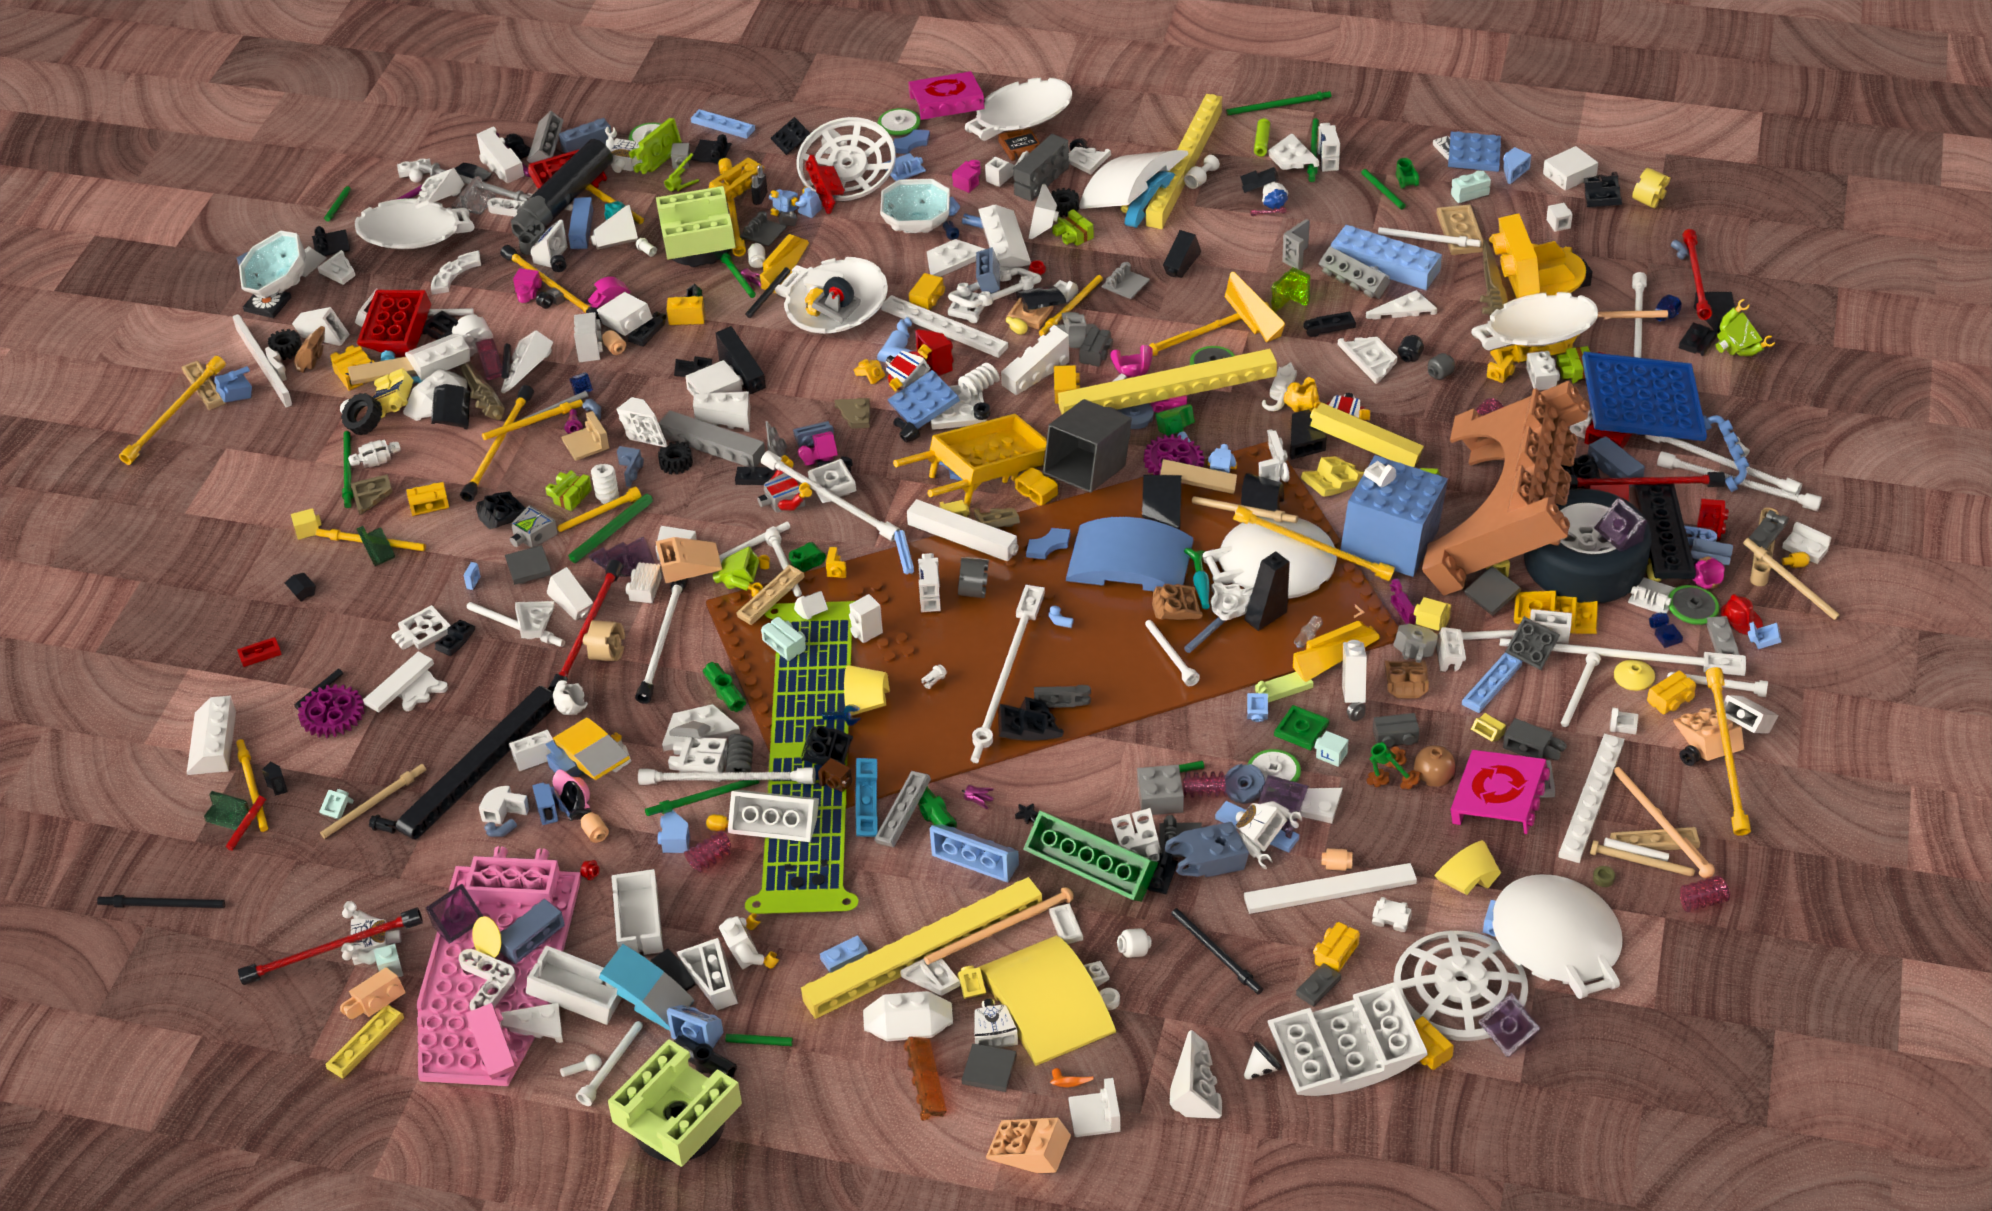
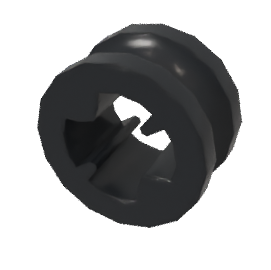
(555, 259)
(544, 300)
(981, 411)
(1690, 755)

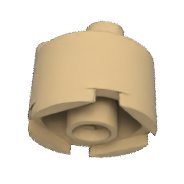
(604, 640)

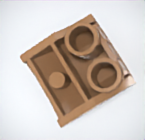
(310, 350)
(1175, 602)
(1406, 678)

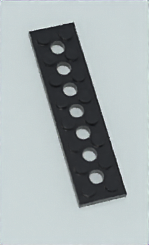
(1674, 531)

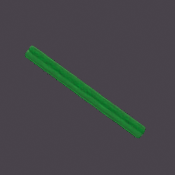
(610, 528)

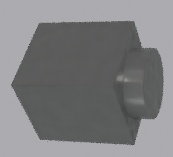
(1087, 445)

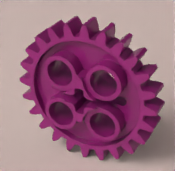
(1173, 450)
(331, 711)

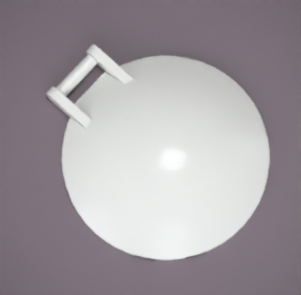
(1020, 107)
(405, 227)
(864, 277)
(1537, 320)
(1251, 543)
(1559, 932)

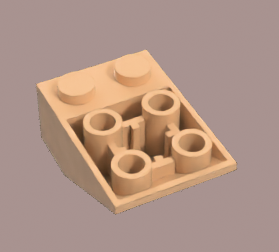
(687, 558)
(1704, 733)
(1030, 1144)

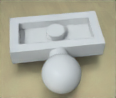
(411, 169)

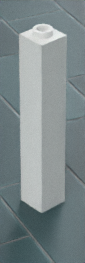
(962, 530)

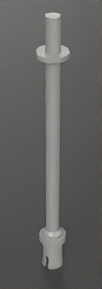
(519, 195)

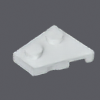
(1087, 159)
(934, 977)

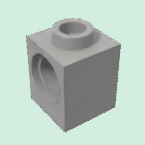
(679, 153)

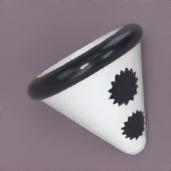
(1261, 1062)

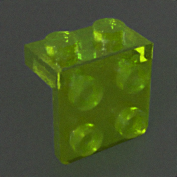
(1292, 285)

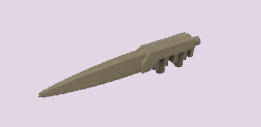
(1496, 293)
(482, 392)

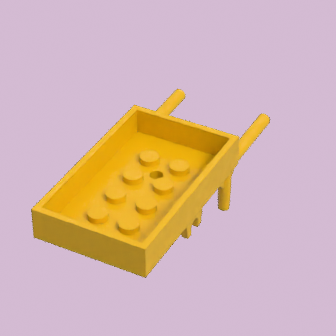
(983, 453)

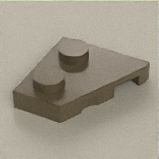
(370, 492)

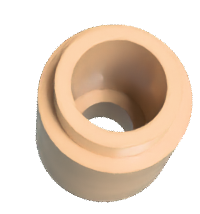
(613, 342)
(594, 827)
(1337, 859)

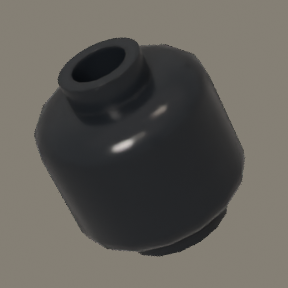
(1411, 348)

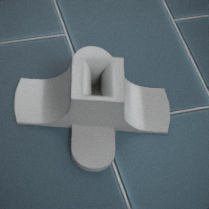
(1075, 327)

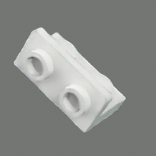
(1809, 541)

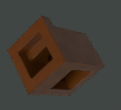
(835, 775)

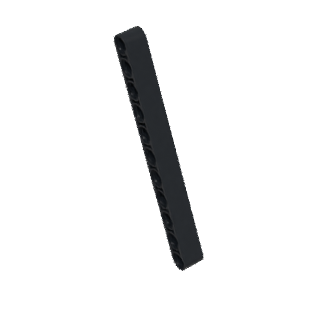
(475, 763)

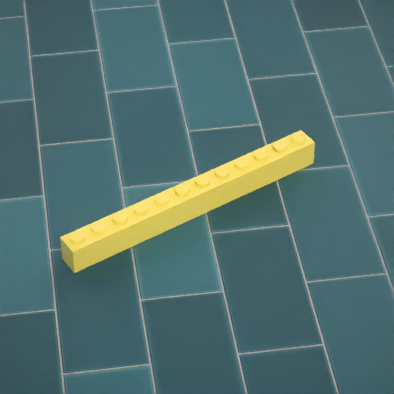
(1193, 142)
(1175, 382)
(886, 963)

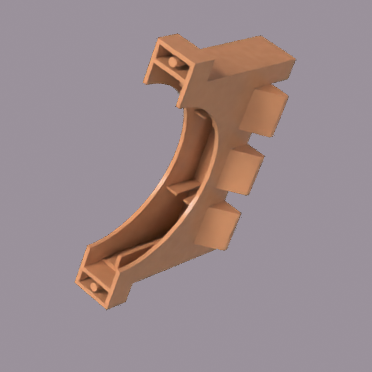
(1522, 507)

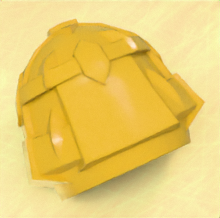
(1302, 396)

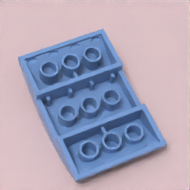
(1129, 553)

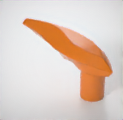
(1069, 1081)

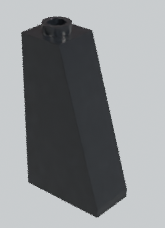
(737, 355)
(1270, 592)

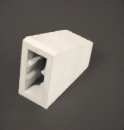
(616, 230)
(310, 321)
(569, 594)

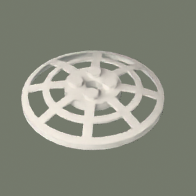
(849, 153)
(1455, 990)

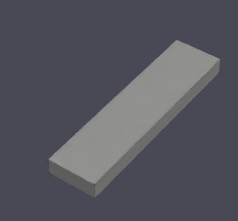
(902, 809)

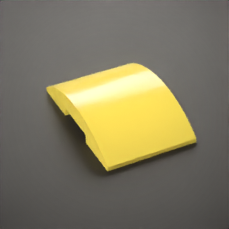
(1049, 999)

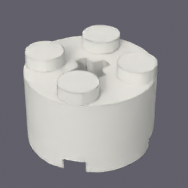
(472, 330)

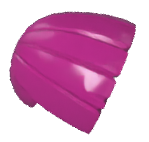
(1135, 364)

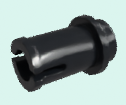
(377, 822)

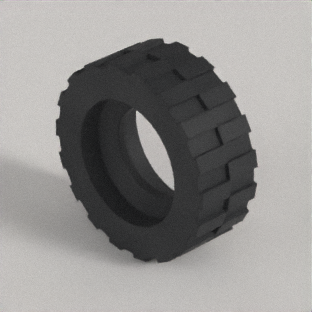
(354, 406)

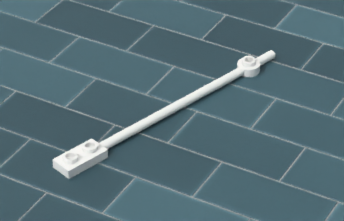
(1026, 610)
(1728, 663)

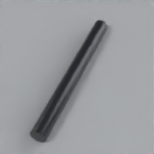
(767, 292)

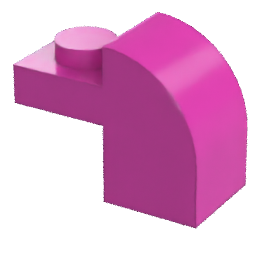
(607, 289)

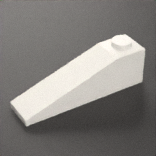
(1044, 213)

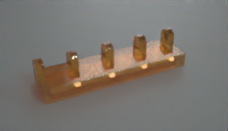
(925, 1077)

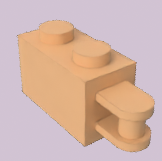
(373, 994)

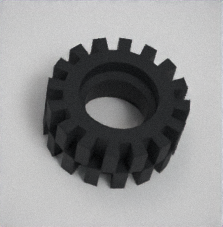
(1065, 200)
(285, 343)
(678, 464)

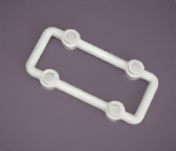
(1027, 282)

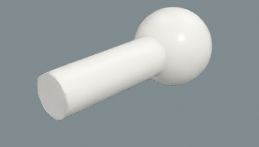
(591, 1063)

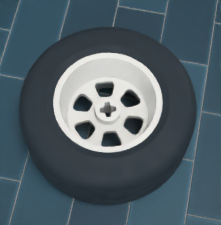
(1580, 566)

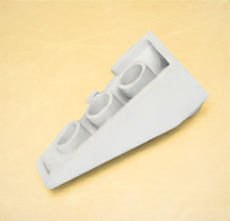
(439, 187)
(526, 356)
(1193, 1083)

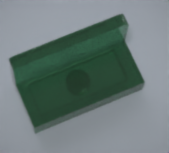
(376, 545)
(226, 810)

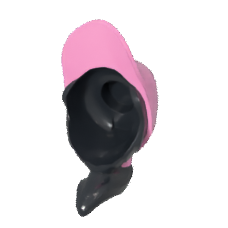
(572, 793)

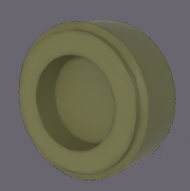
(1603, 876)

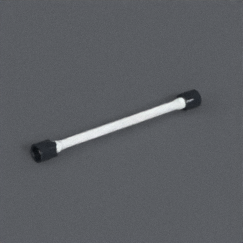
(645, 690)

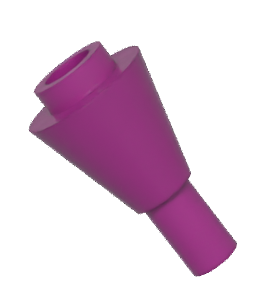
(573, 423)

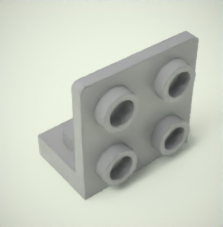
(1295, 243)

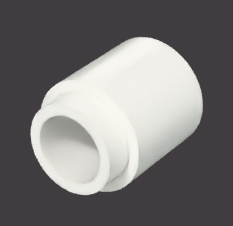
(756, 255)

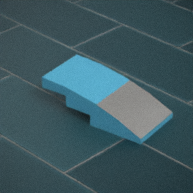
(644, 985)

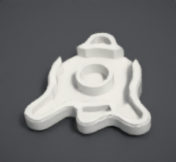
(1230, 600)
(420, 689)

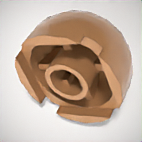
(1435, 765)

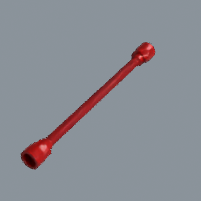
(1703, 308)

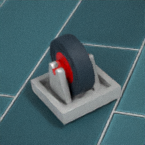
(837, 299)

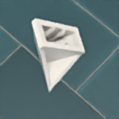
(312, 260)

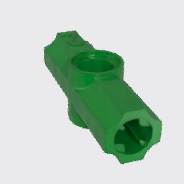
(724, 687)
(935, 810)

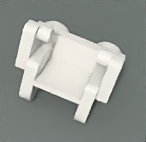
(1391, 913)

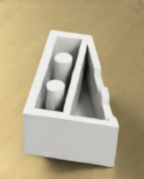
(498, 157)
(587, 337)
(723, 408)
(710, 972)

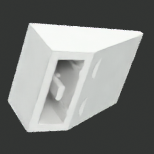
(640, 422)

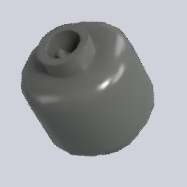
(1441, 366)

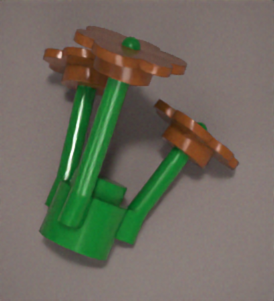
(1391, 758)

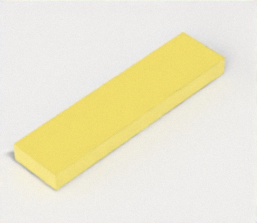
(364, 1041)

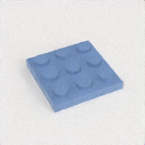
(1474, 151)
(923, 399)

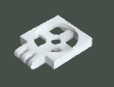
(406, 637)

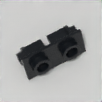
(1163, 874)

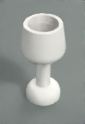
(1197, 176)

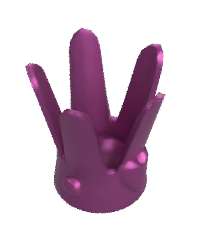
(750, 277)
(977, 795)

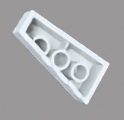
(1037, 361)

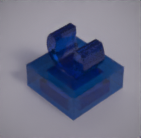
(580, 383)

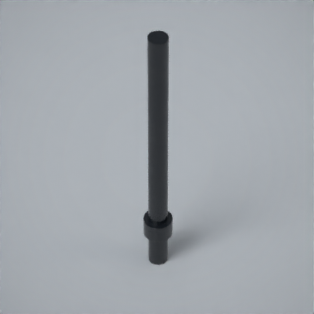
(120, 901)
(1244, 976)

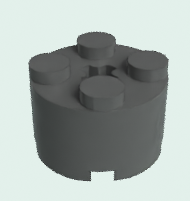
(973, 577)

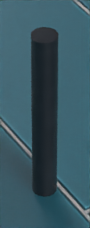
(506, 361)
(328, 681)

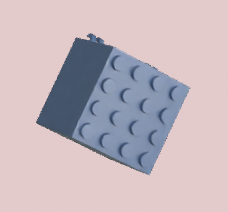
(1394, 520)

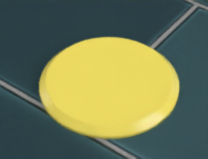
(487, 937)

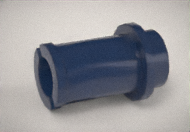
(951, 231)

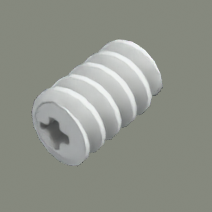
(978, 379)
(605, 483)

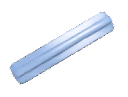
(904, 552)

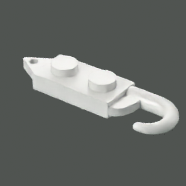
(1285, 376)
(1276, 448)

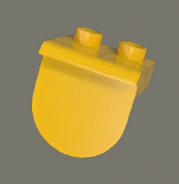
(1535, 267)

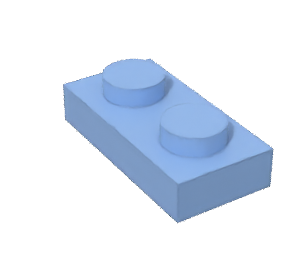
(843, 954)

